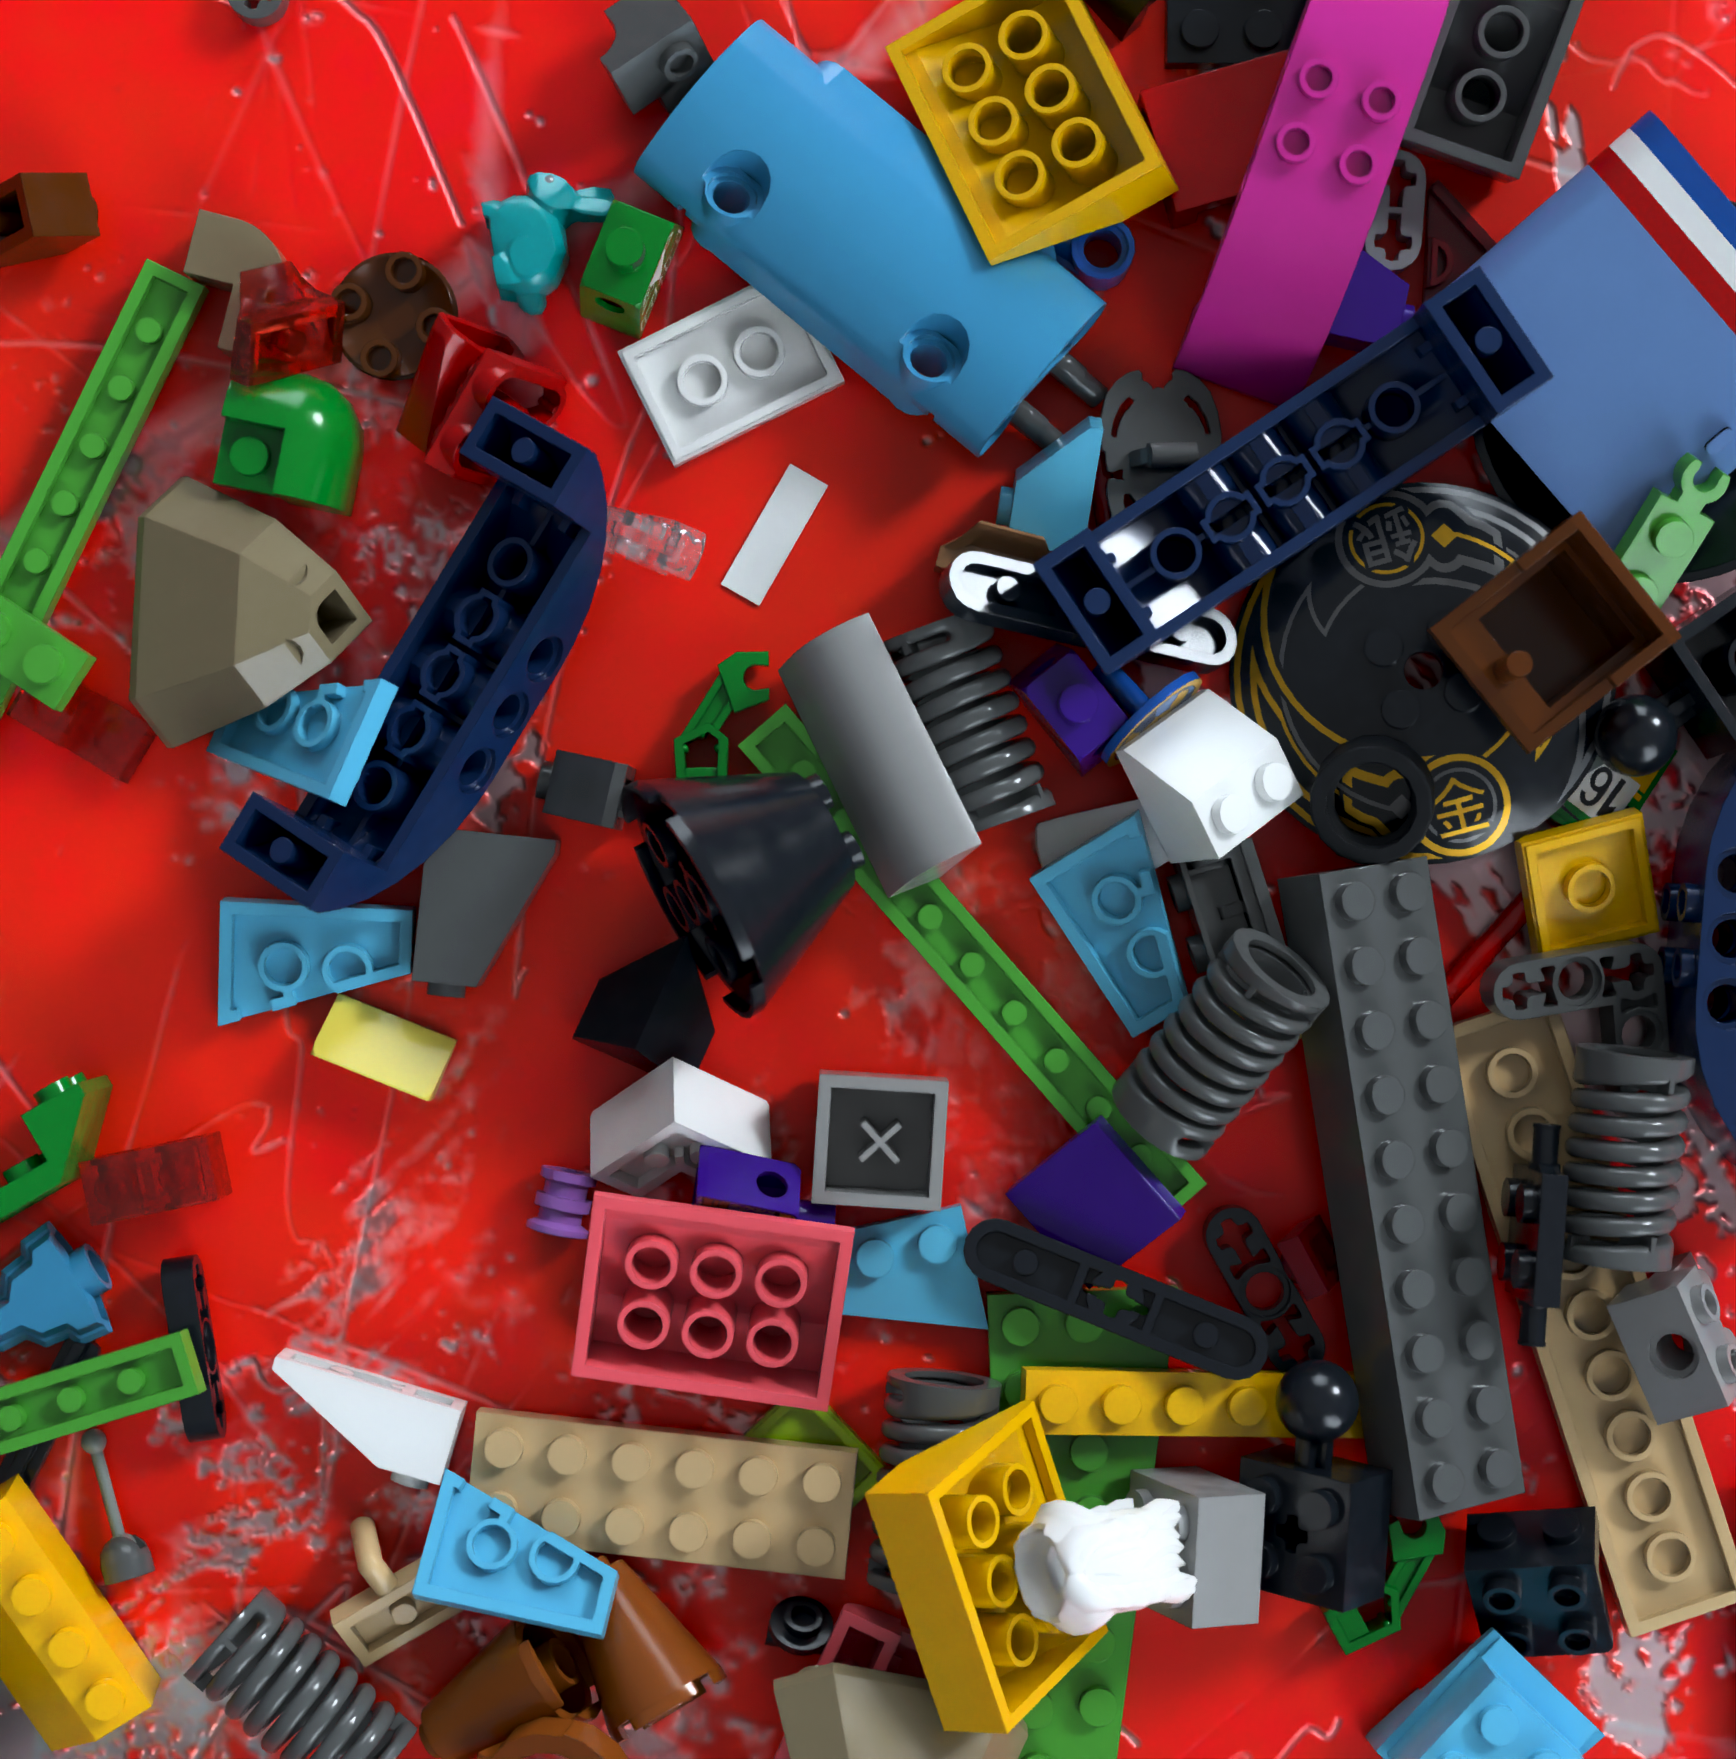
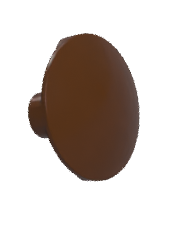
(391, 312)

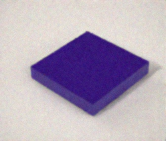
(1096, 1196)

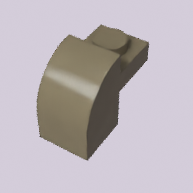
(218, 254)

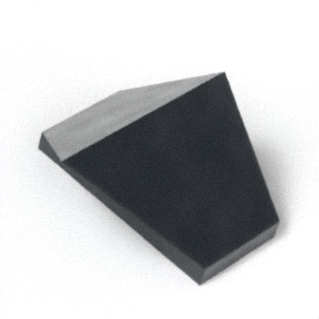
(650, 1011)

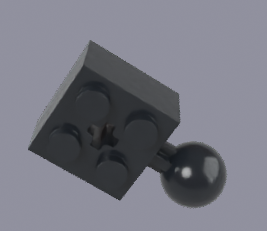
(1698, 691)
(1321, 1511)

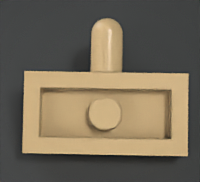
(386, 1612)

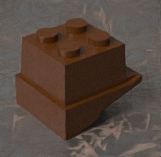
(1554, 632)

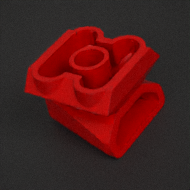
(454, 384)

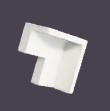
(662, 1121)

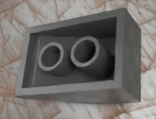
(1490, 83)

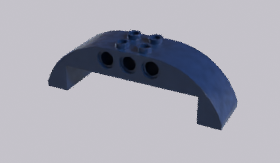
(1294, 473)
(463, 673)
(1692, 966)

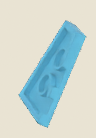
(311, 737)
(289, 954)
(914, 1271)

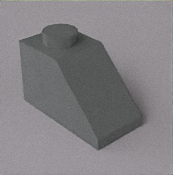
(584, 788)

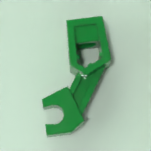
(724, 696)
(1410, 1560)

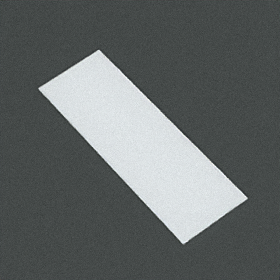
(774, 534)

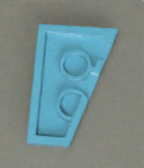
(1117, 921)
(507, 1567)

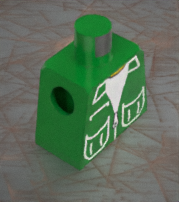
(627, 268)

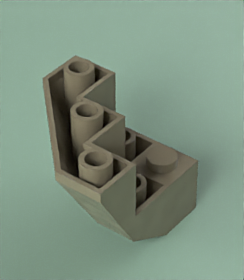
(227, 612)
(875, 1715)

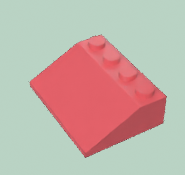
(712, 1301)

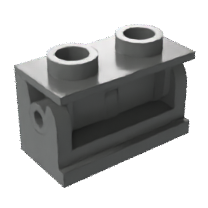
(1222, 899)

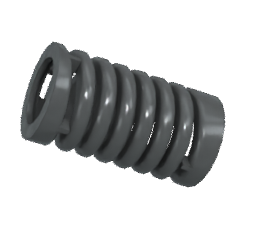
(962, 725)
(1279, 1002)
(1656, 1129)
(919, 1406)
(292, 1679)

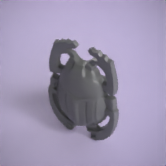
(1155, 434)

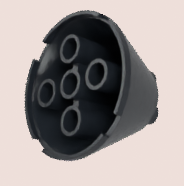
(743, 871)

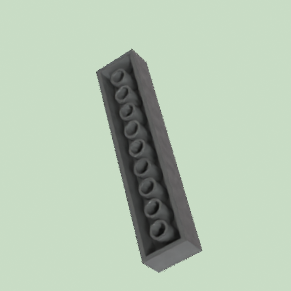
(1403, 1189)

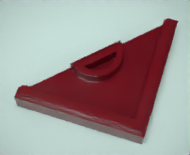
(1451, 240)

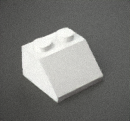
(1207, 777)

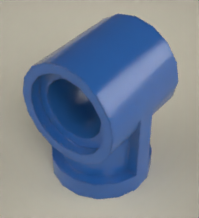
(1072, 257)

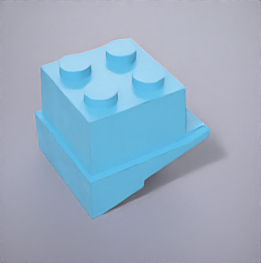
(1485, 1708)

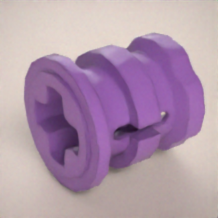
(562, 1202)

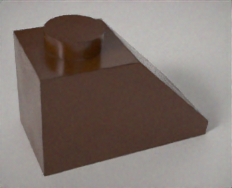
(45, 216)

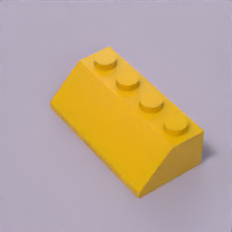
(59, 1636)

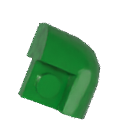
(292, 443)

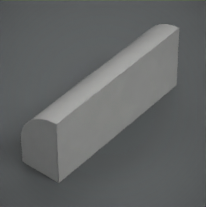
(879, 756)

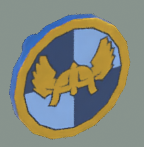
(1139, 708)

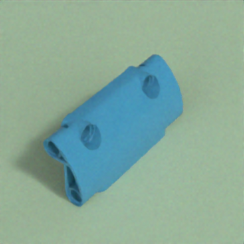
(861, 236)

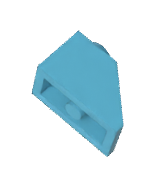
(1055, 486)

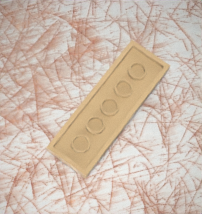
(672, 1490)

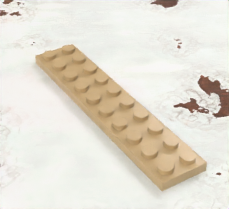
(1650, 1482)

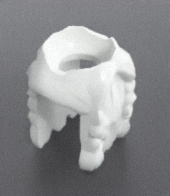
(1100, 1562)

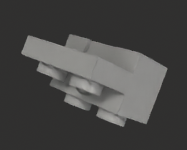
(1681, 1304)

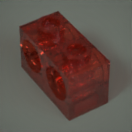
(155, 1178)

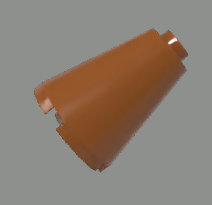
(646, 1659)
(511, 1681)

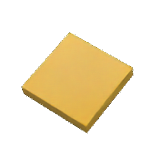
(1587, 882)

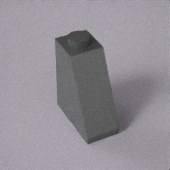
(472, 903)

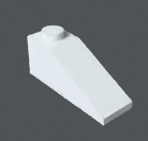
(384, 1418)

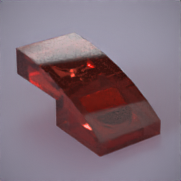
(90, 728)

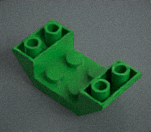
(66, 1131)

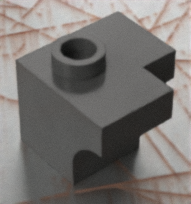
(654, 53)

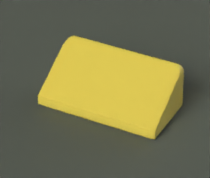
(384, 1047)

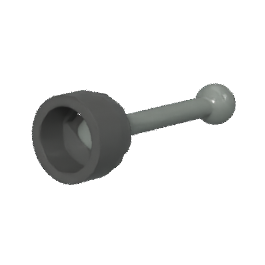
(124, 1554)

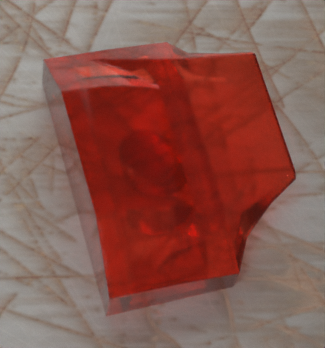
(283, 326)

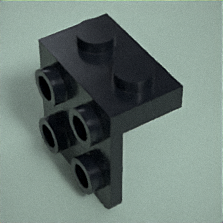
(1539, 1580)

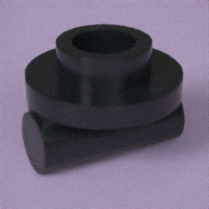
(799, 1626)

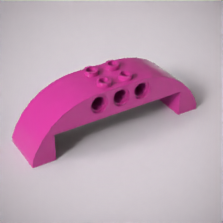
(1310, 193)

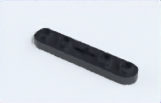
(1014, 598)
(1175, 1321)

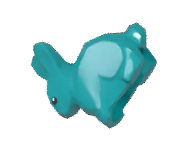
(532, 237)

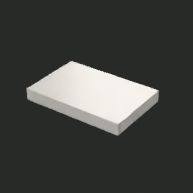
(726, 373)

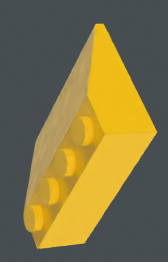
(1030, 122)
(950, 1551)

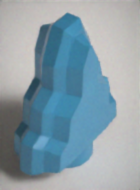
(53, 1292)

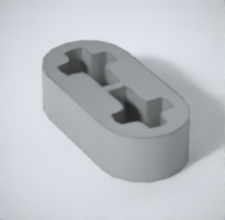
(1408, 215)

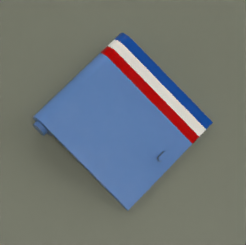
(1635, 316)

